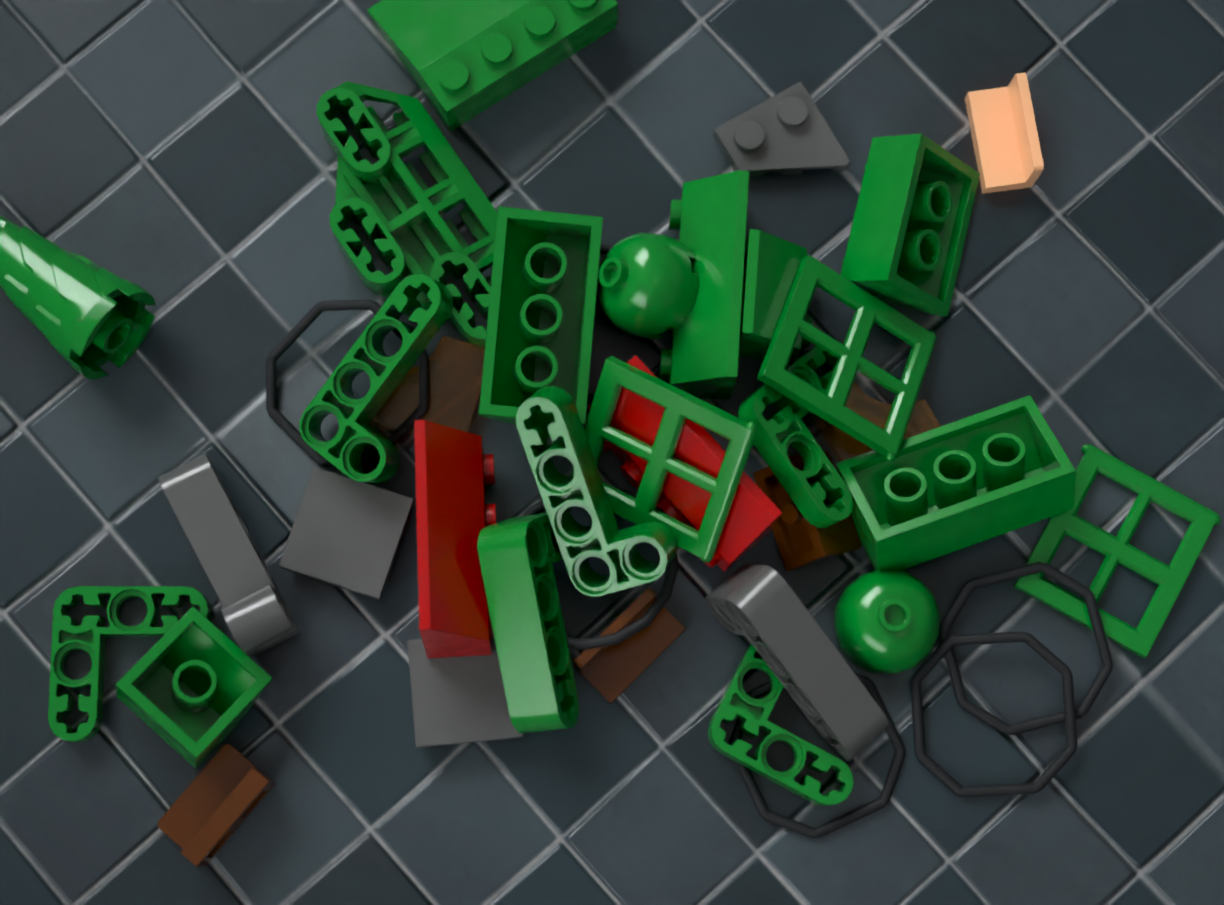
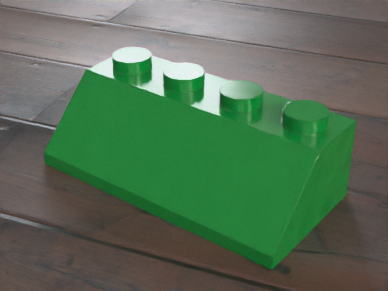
(714, 227)
(540, 309)
(959, 485)

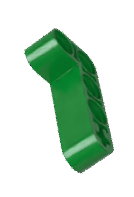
(385, 375)
(587, 491)
(528, 622)

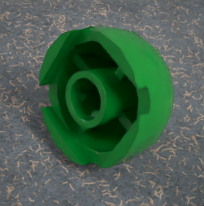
(647, 284)
(886, 621)

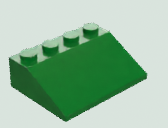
(483, 50)

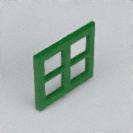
(850, 357)
(678, 407)
(1118, 550)

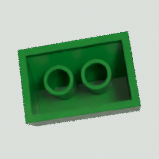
(910, 223)

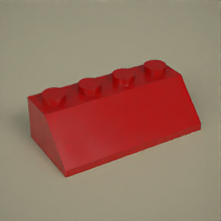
(751, 511)
(449, 517)

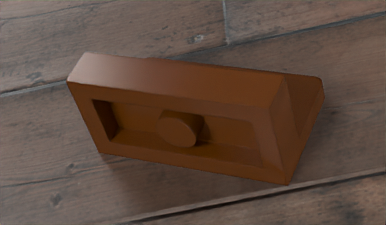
(795, 537)
(617, 666)
(215, 805)

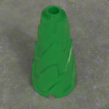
(73, 301)

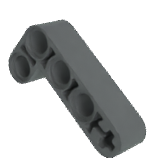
(229, 556)
(801, 656)

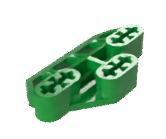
(401, 208)

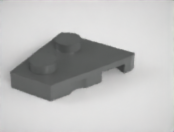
(781, 137)

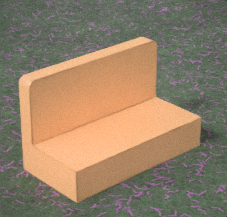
(1005, 136)

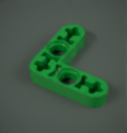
(787, 429)
(92, 638)
(754, 716)

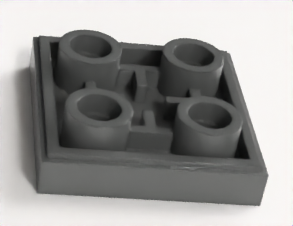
(346, 533)
(458, 698)

